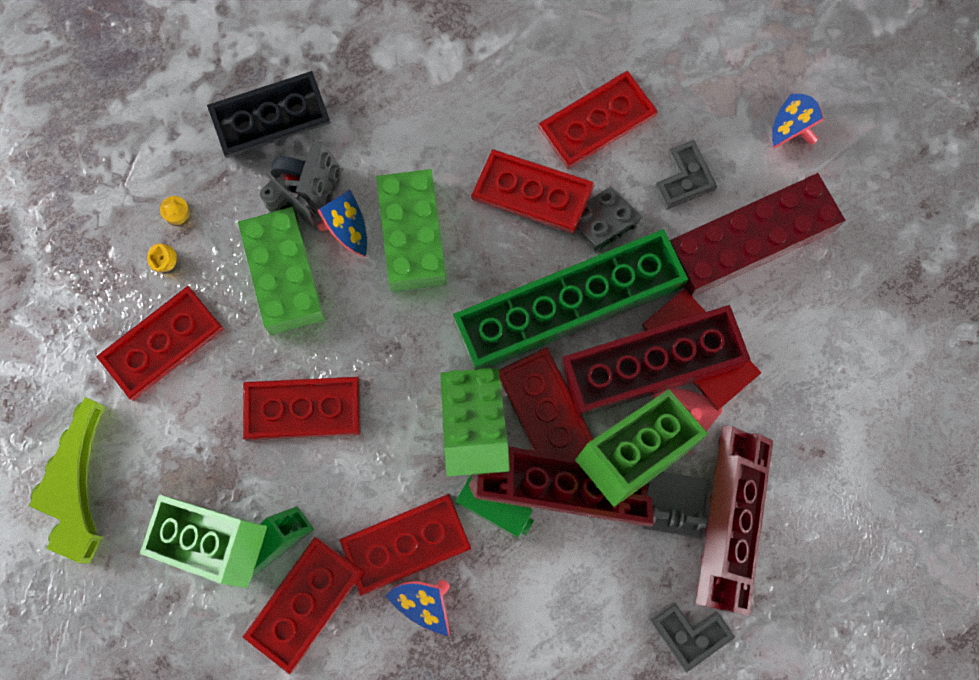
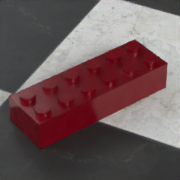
(756, 234)
(654, 361)

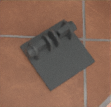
(277, 197)
(607, 217)
(678, 504)

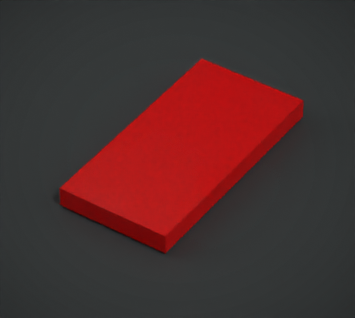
(597, 119)
(533, 191)
(160, 343)
(717, 388)
(545, 405)
(301, 408)
(406, 544)
(302, 605)

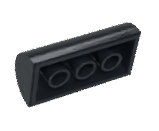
(268, 114)

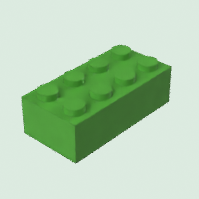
(411, 230)
(281, 271)
(473, 422)
(640, 447)
(203, 541)

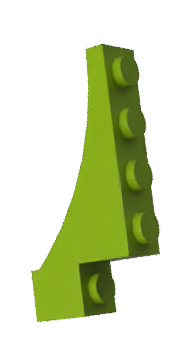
(65, 488)

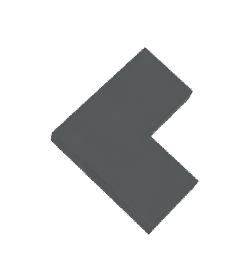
(692, 178)
(689, 643)

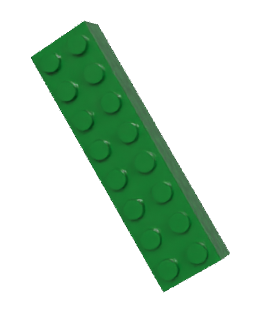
(569, 300)

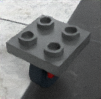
(309, 175)

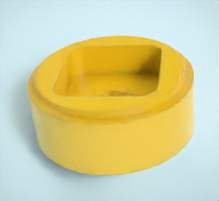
(174, 210)
(161, 257)

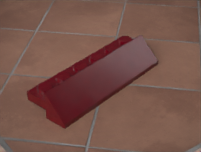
(557, 485)
(734, 521)

